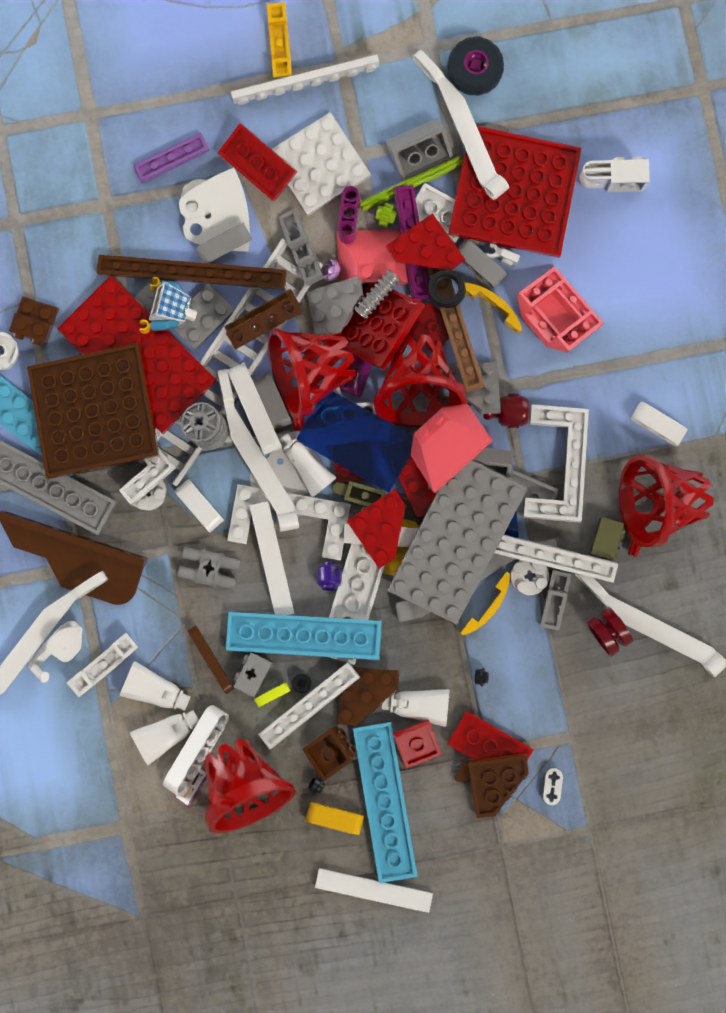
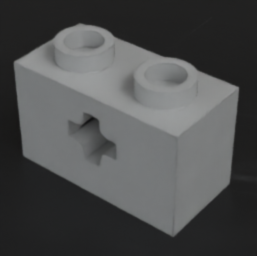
(252, 685)

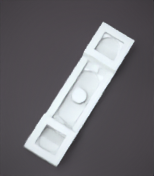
(102, 665)

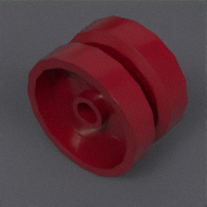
(611, 629)

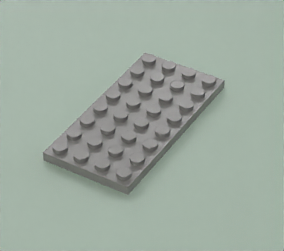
(457, 540)

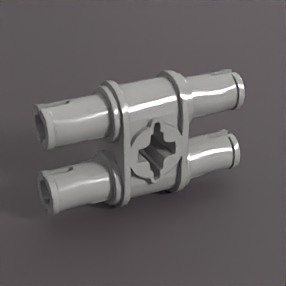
(200, 574)

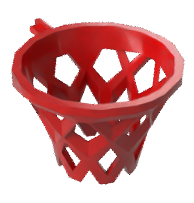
(420, 383)
(298, 398)
(665, 478)
(257, 780)

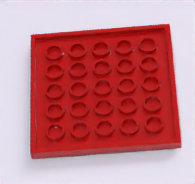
(536, 205)

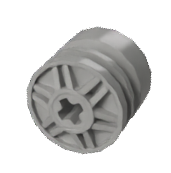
(214, 427)

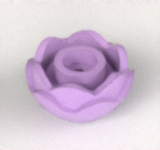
(331, 270)

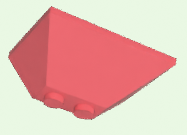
(369, 257)
(557, 312)
(448, 444)

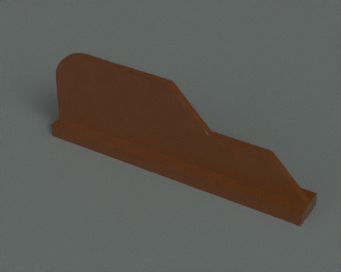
(77, 558)

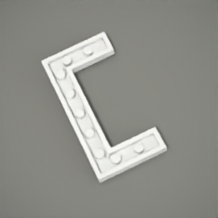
(577, 423)
(148, 478)
(335, 512)

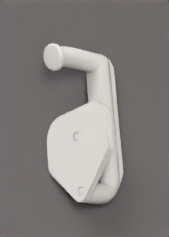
(62, 644)

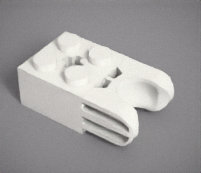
(616, 174)

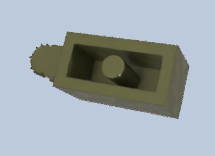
(357, 493)
(607, 539)

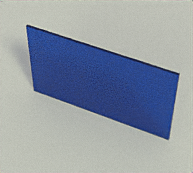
(357, 440)

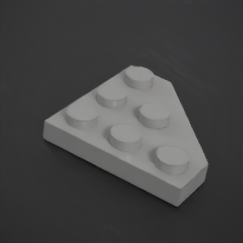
(334, 305)
(486, 399)

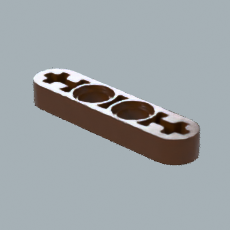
(211, 660)

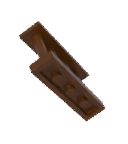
(263, 319)

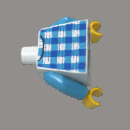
(169, 307)

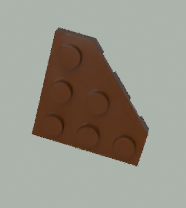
(366, 694)
(496, 781)

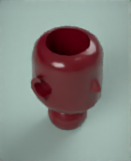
(513, 411)

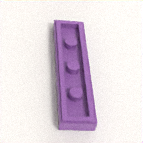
(171, 157)

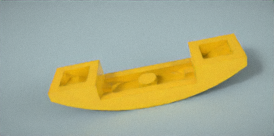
(279, 40)
(511, 321)
(502, 587)

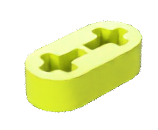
(272, 694)

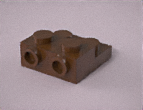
(33, 321)
(330, 753)

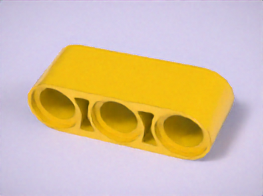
(334, 818)

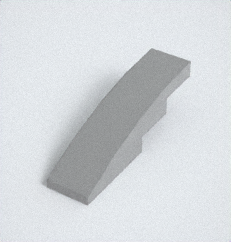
(301, 247)
(555, 599)

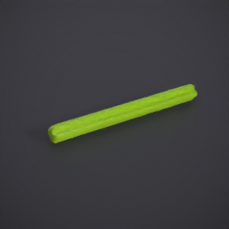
(417, 181)

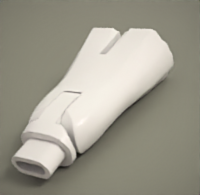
(312, 473)
(151, 688)
(420, 705)
(161, 736)

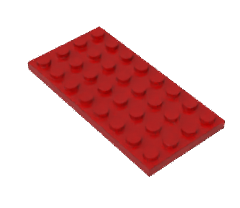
(113, 320)

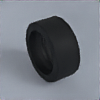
(438, 277)

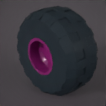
(475, 66)

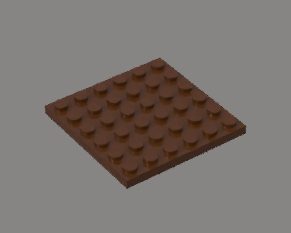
(93, 411)

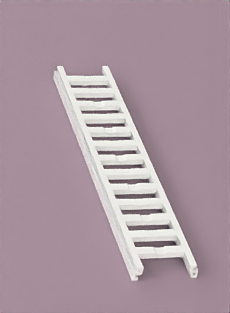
(222, 337)

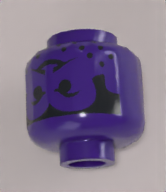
(329, 576)

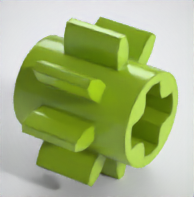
(386, 215)

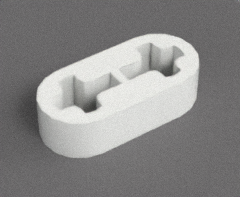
(557, 786)

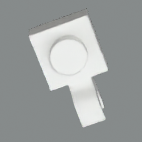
(508, 258)

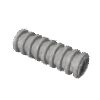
(377, 294)

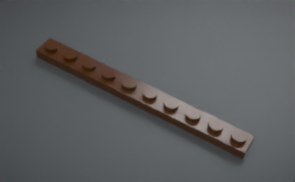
(192, 272)

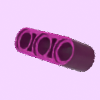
(348, 206)

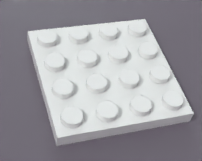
(323, 163)

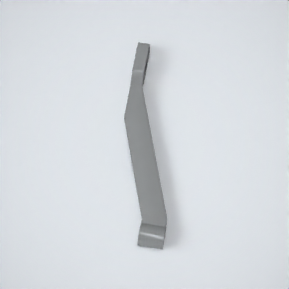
(408, 611)

